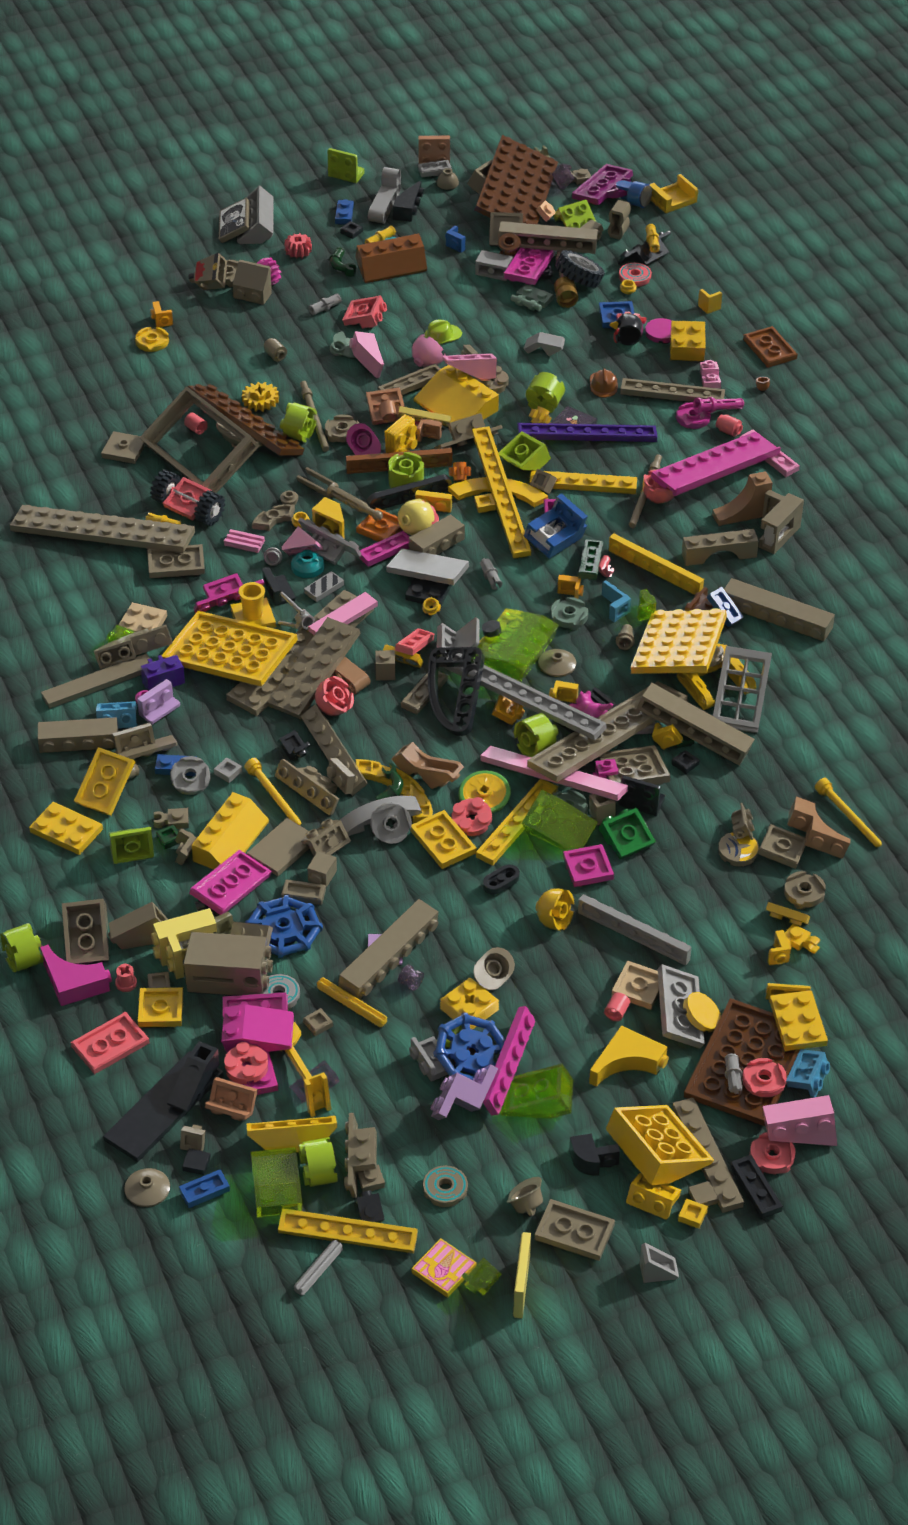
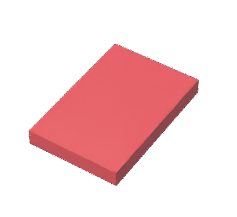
(110, 1042)

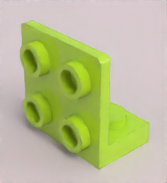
(344, 166)
(574, 214)

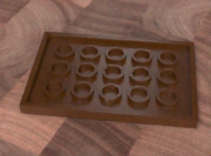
(751, 1036)

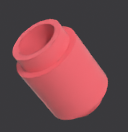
(729, 425)

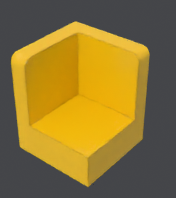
(708, 302)

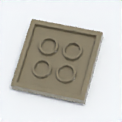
(638, 763)

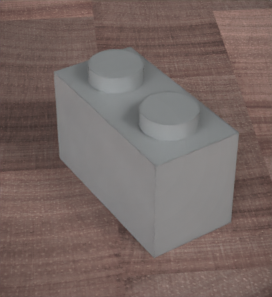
(492, 264)

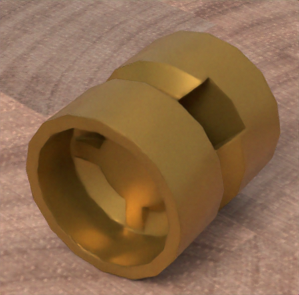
(566, 292)

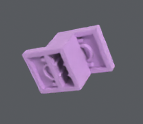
(463, 1092)

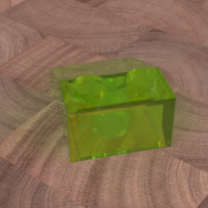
(558, 822)
(540, 1094)
(276, 1181)

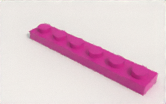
(509, 1059)

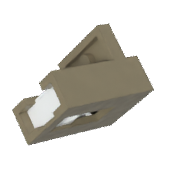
(780, 520)

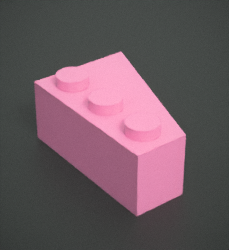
(802, 1121)

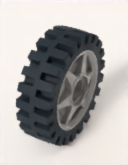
(579, 268)

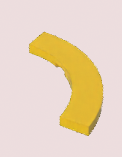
(478, 485)
(373, 771)

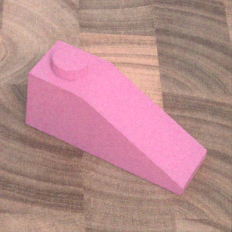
(367, 352)
(478, 365)

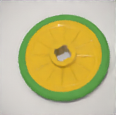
(494, 784)

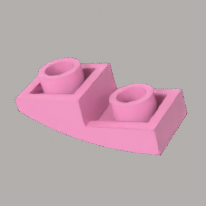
(710, 374)

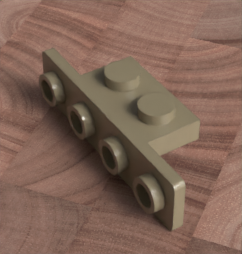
(462, 430)
(140, 742)
(310, 785)
(361, 1152)

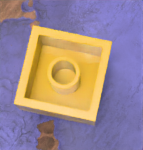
(687, 340)

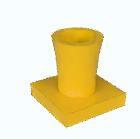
(253, 606)

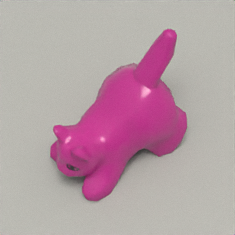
(589, 707)

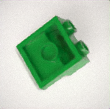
(626, 833)

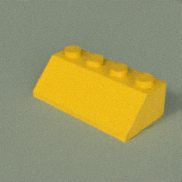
(230, 830)

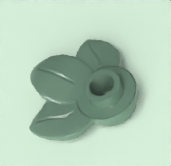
(341, 346)

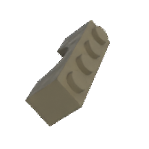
(698, 548)

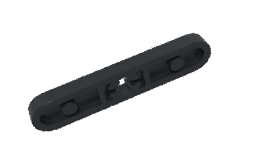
(401, 495)

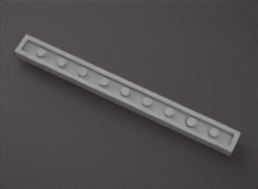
(536, 701)

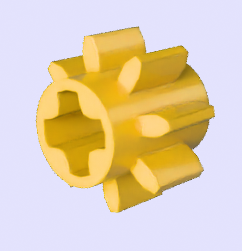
(540, 415)

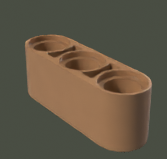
(352, 675)

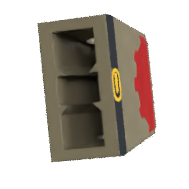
(210, 272)

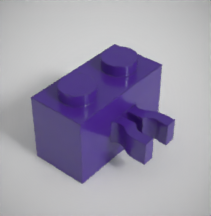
(158, 671)

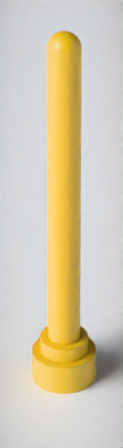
(254, 768)
(825, 788)

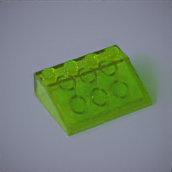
(519, 644)

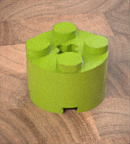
(545, 391)
(298, 421)
(405, 469)
(535, 734)
(21, 947)
(318, 1162)

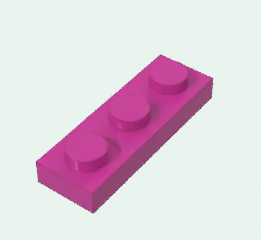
(384, 548)
(271, 1000)

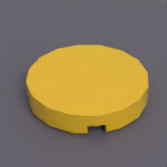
(152, 339)
(701, 1011)

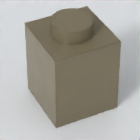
(385, 665)
(601, 807)
(322, 869)

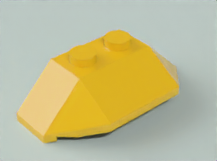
(290, 1132)

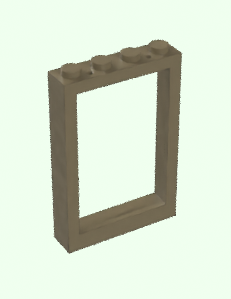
(174, 413)

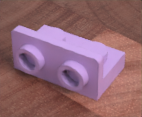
(157, 702)

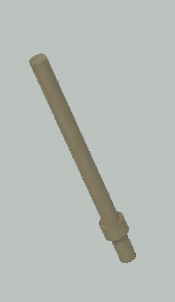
(307, 395)
(641, 501)

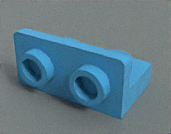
(123, 711)
(809, 1071)

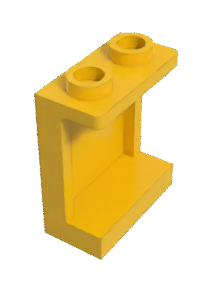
(674, 195)

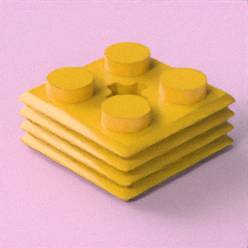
(401, 435)
(469, 998)

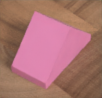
(299, 542)

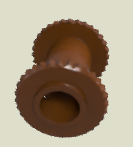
(509, 244)

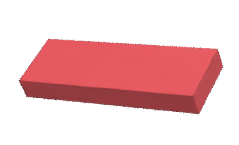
(414, 642)

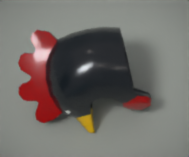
(629, 327)

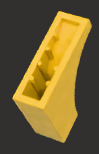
(628, 1052)

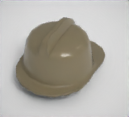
(494, 968)
(526, 1196)

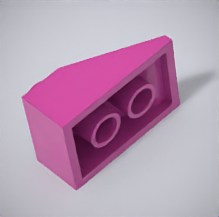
(257, 1026)

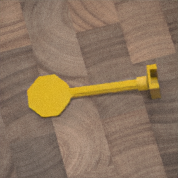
(315, 1086)

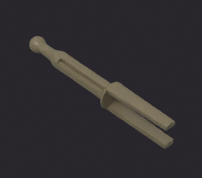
(339, 494)

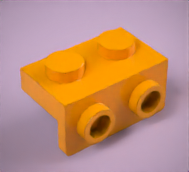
(508, 710)

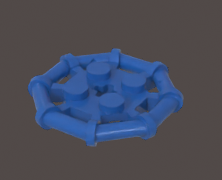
(279, 912)
(466, 1039)

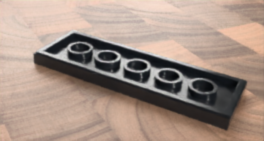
(151, 1116)

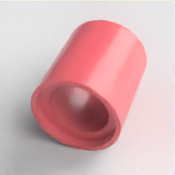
(195, 423)
(617, 1006)

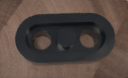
(497, 881)

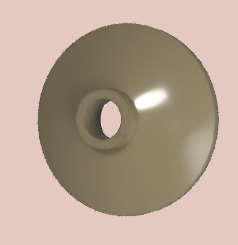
(557, 662)
(147, 1194)

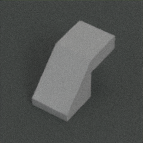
(550, 343)

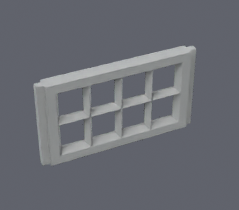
(747, 655)

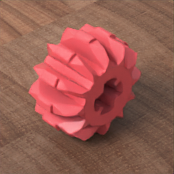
(298, 245)

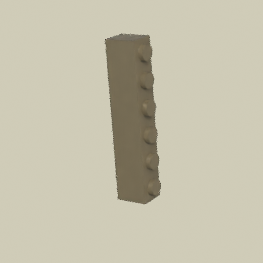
(552, 237)
(780, 610)
(695, 724)
(388, 949)

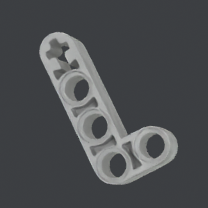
(386, 195)

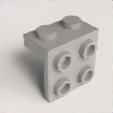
(465, 637)

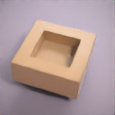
(546, 210)

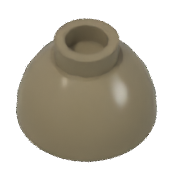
(447, 180)

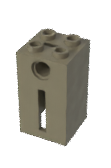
(227, 964)

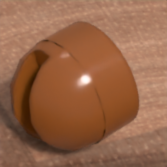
(762, 383)

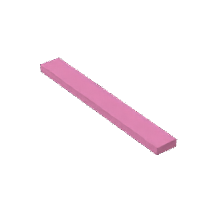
(577, 779)

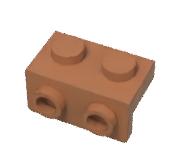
(231, 1099)

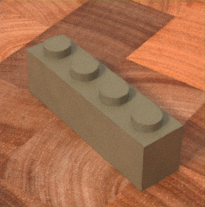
(76, 734)

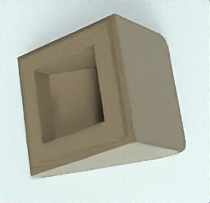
(543, 481)

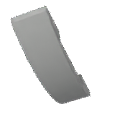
(356, 819)

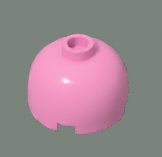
(426, 352)

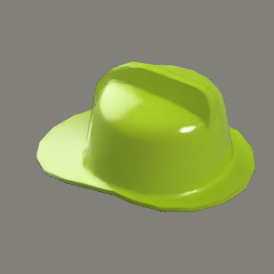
(442, 331)

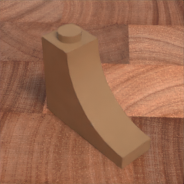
(748, 503)

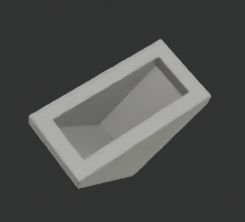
(657, 1265)

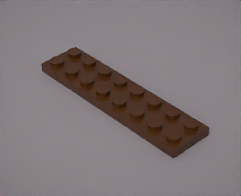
(250, 423)

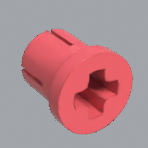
(125, 978)

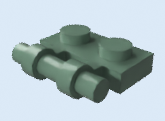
(532, 298)

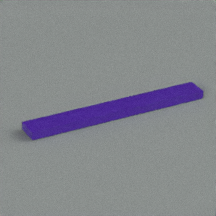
(589, 432)

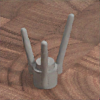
(302, 618)

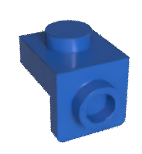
(455, 240)

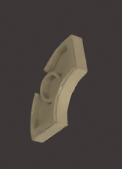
(278, 514)

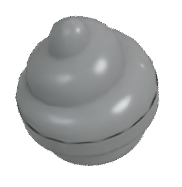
(273, 556)

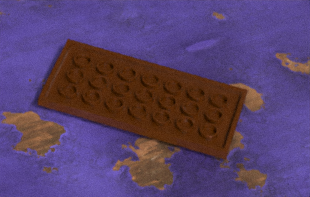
(516, 181)

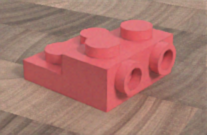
(365, 311)

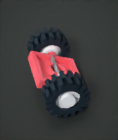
(187, 498)

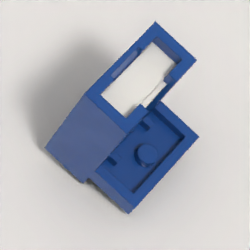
(557, 527)

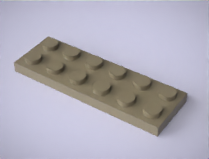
(313, 666)

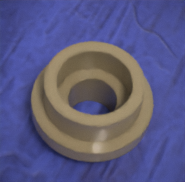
(289, 497)

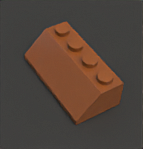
(391, 258)

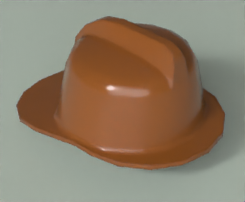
(603, 383)

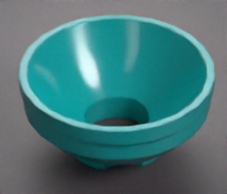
(307, 568)

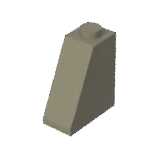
(135, 927)

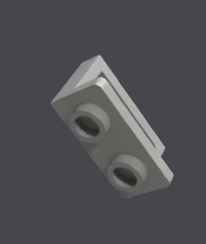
(423, 1053)

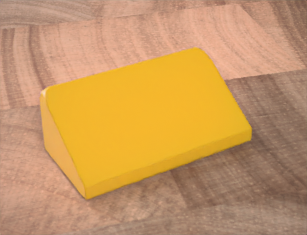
(775, 989)

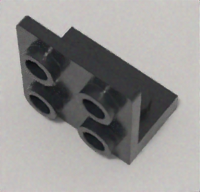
(642, 795)

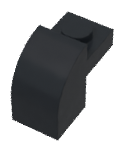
(589, 1158)

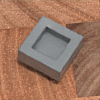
(228, 770)

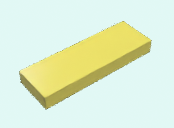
(419, 414)

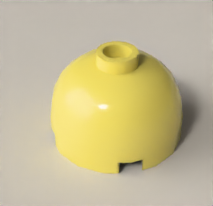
(415, 516)

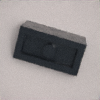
(276, 585)

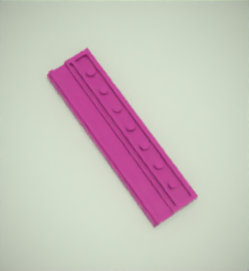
(715, 463)

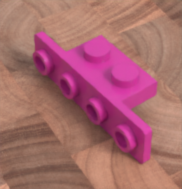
(221, 592)

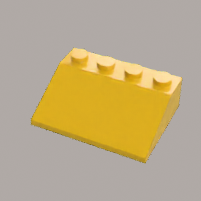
(457, 395)
(657, 1143)

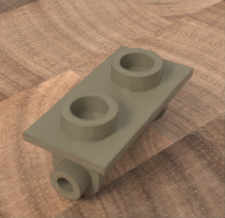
(742, 823)

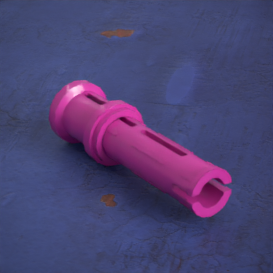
(712, 404)

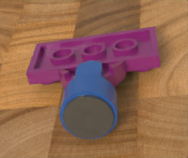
(613, 183)

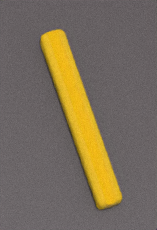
(352, 1002)

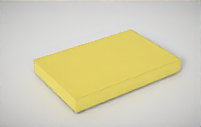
(522, 1274)

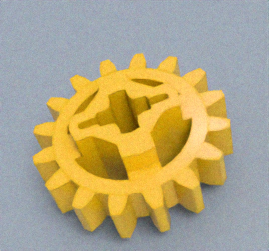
(260, 396)

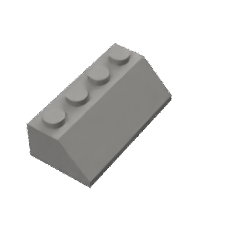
(259, 219)

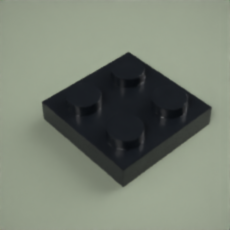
(423, 589)

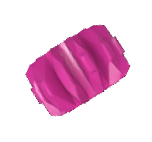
(275, 272)

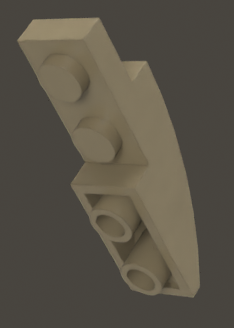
(132, 645)

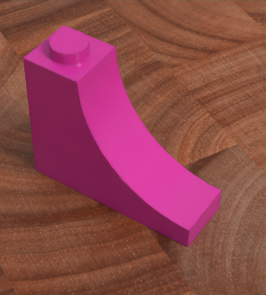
(74, 981)

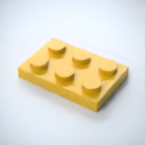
(104, 781)
(66, 828)
(443, 839)
(798, 1020)

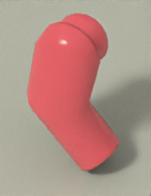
(604, 566)

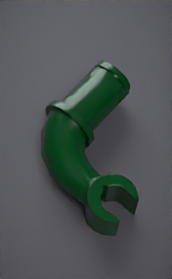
(336, 259)
(397, 783)

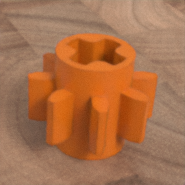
(459, 471)

